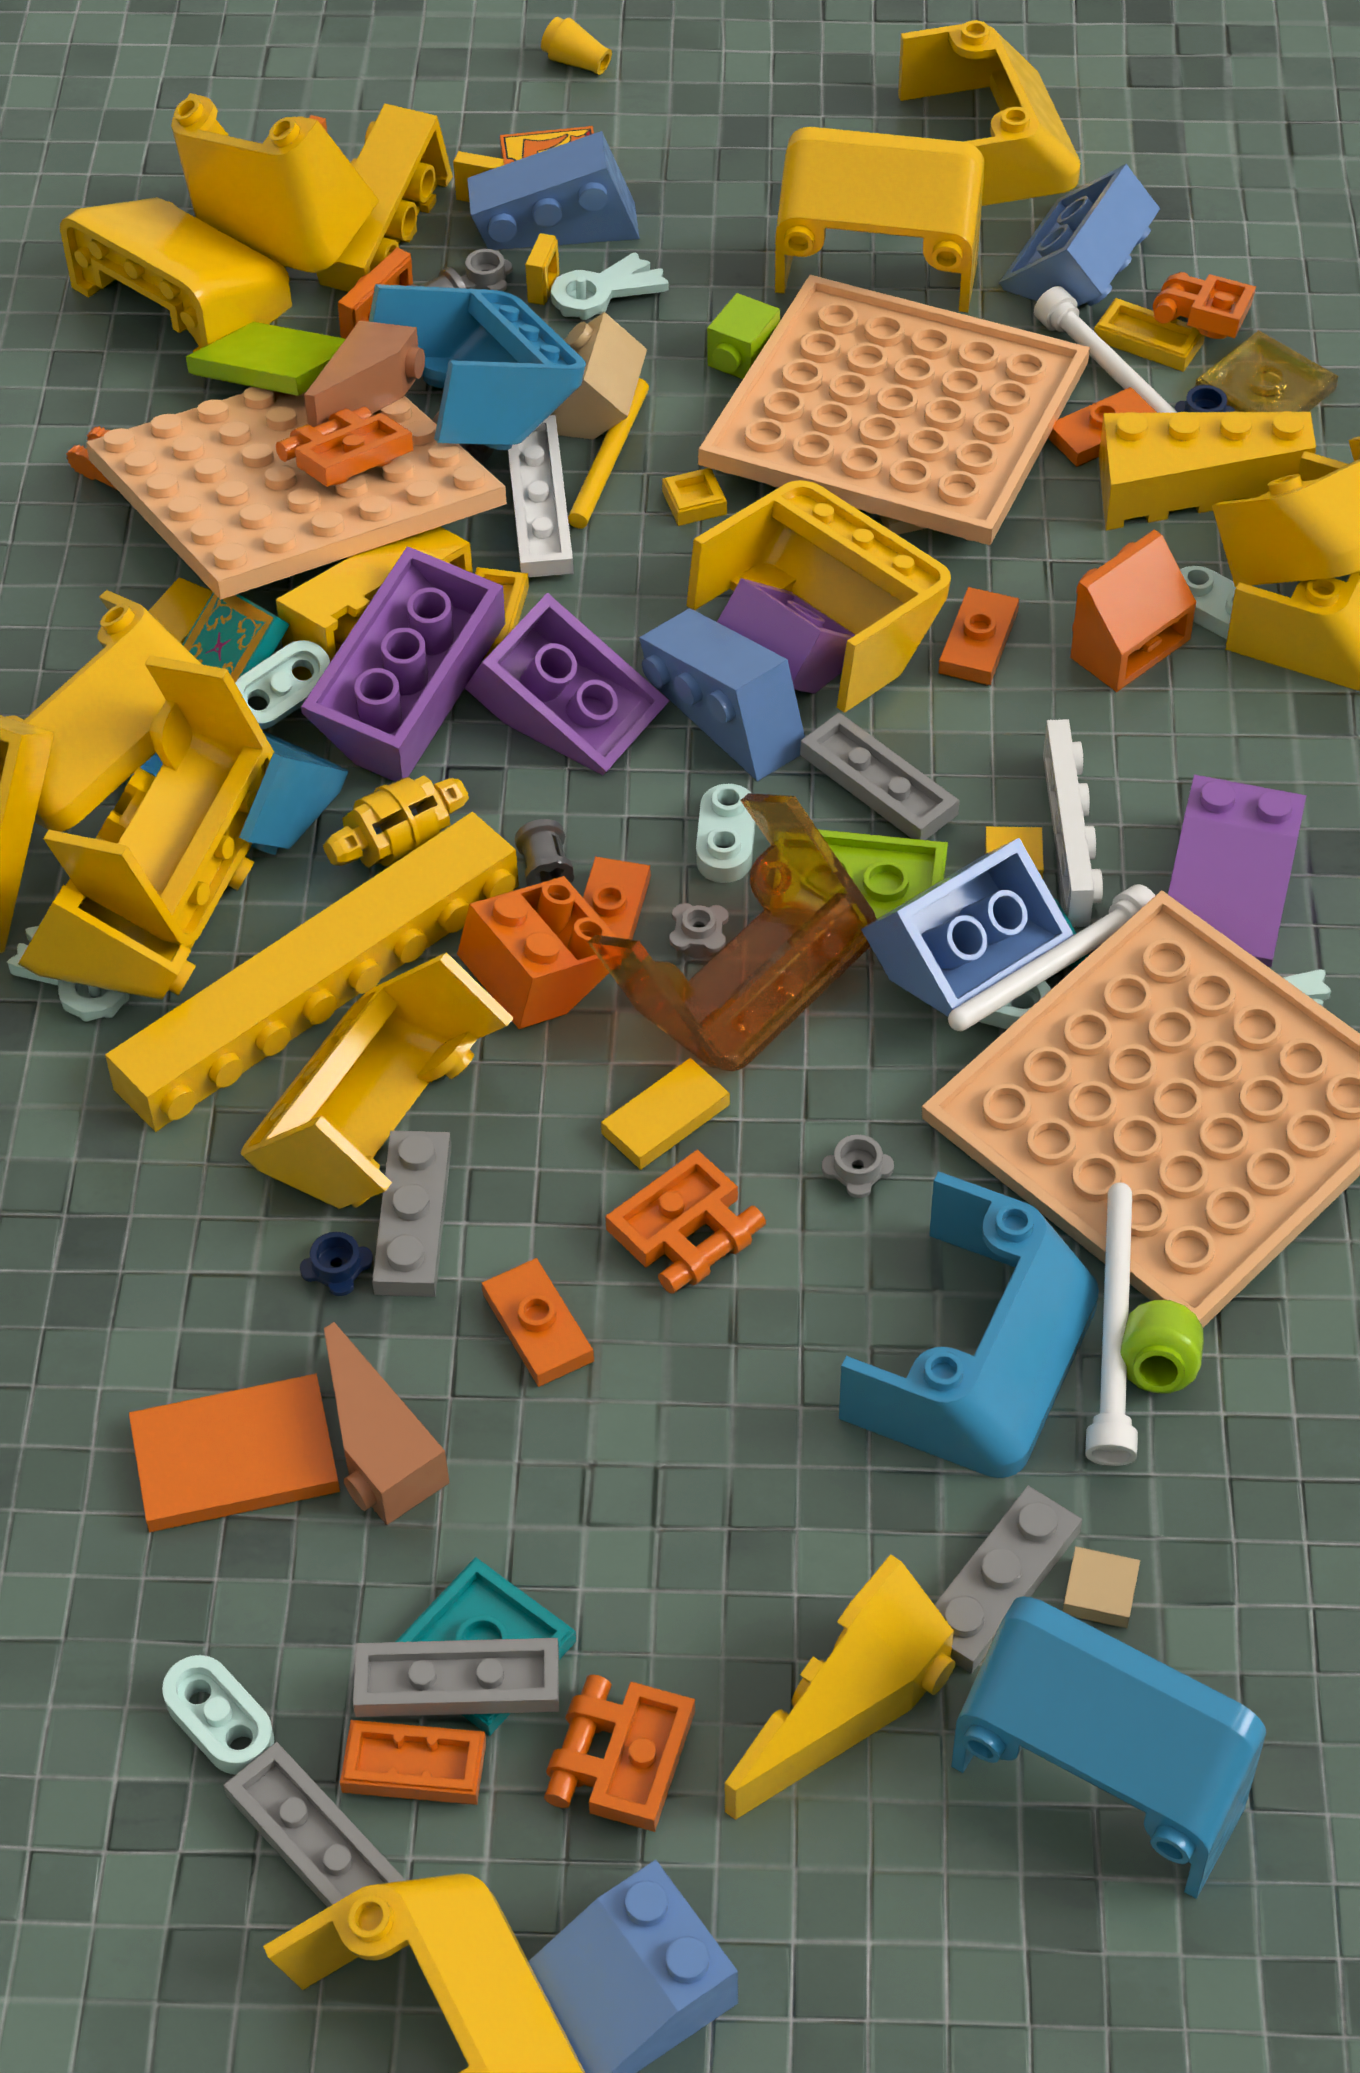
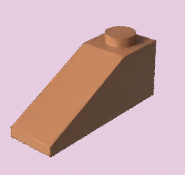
(367, 370)
(386, 1448)

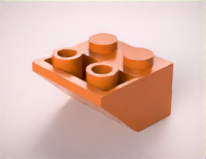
(1131, 612)
(534, 949)

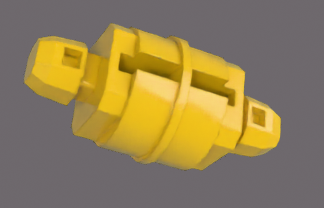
(391, 811)

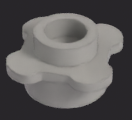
(486, 270)
(698, 941)
(858, 1151)

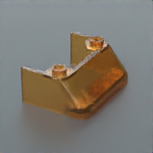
(773, 965)

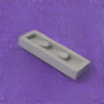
(879, 777)
(412, 1214)
(1003, 1568)
(456, 1677)
(307, 1827)

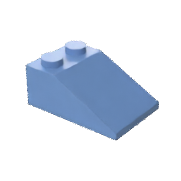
(635, 1975)

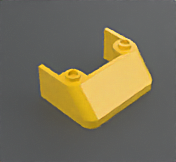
(1028, 142)
(882, 188)
(1295, 528)
(838, 564)
(1313, 629)
(103, 715)
(189, 824)
(369, 1077)
(464, 1955)

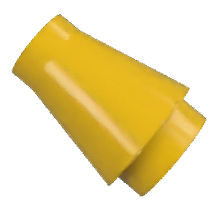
(574, 46)

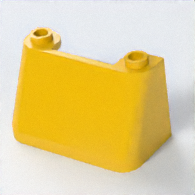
(282, 197)
(177, 262)
(100, 948)

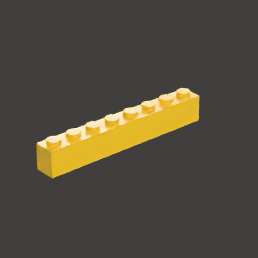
(310, 972)

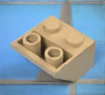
(608, 381)

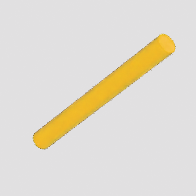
(604, 462)

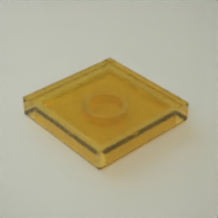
(1269, 377)

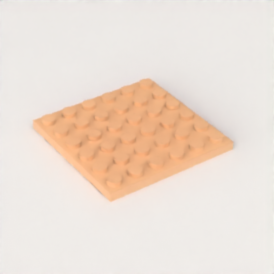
(897, 408)
(251, 519)
(1188, 1082)

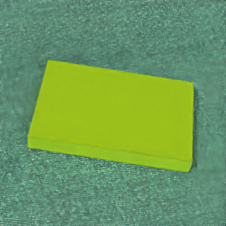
(266, 358)
(888, 867)

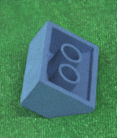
(1084, 239)
(969, 929)

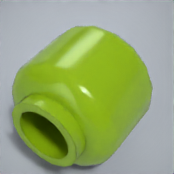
(1162, 1346)

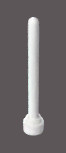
(1059, 312)
(1040, 969)
(1111, 1436)

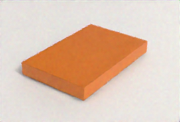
(233, 1452)

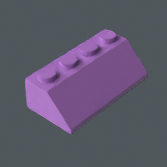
(406, 663)

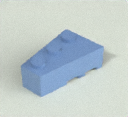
(557, 192)
(727, 688)

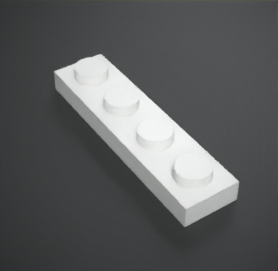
(540, 503)
(1068, 807)

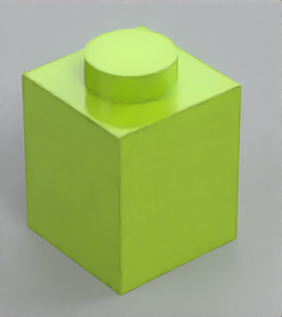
(740, 334)

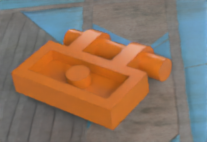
(1211, 305)
(345, 445)
(674, 1208)
(640, 1757)

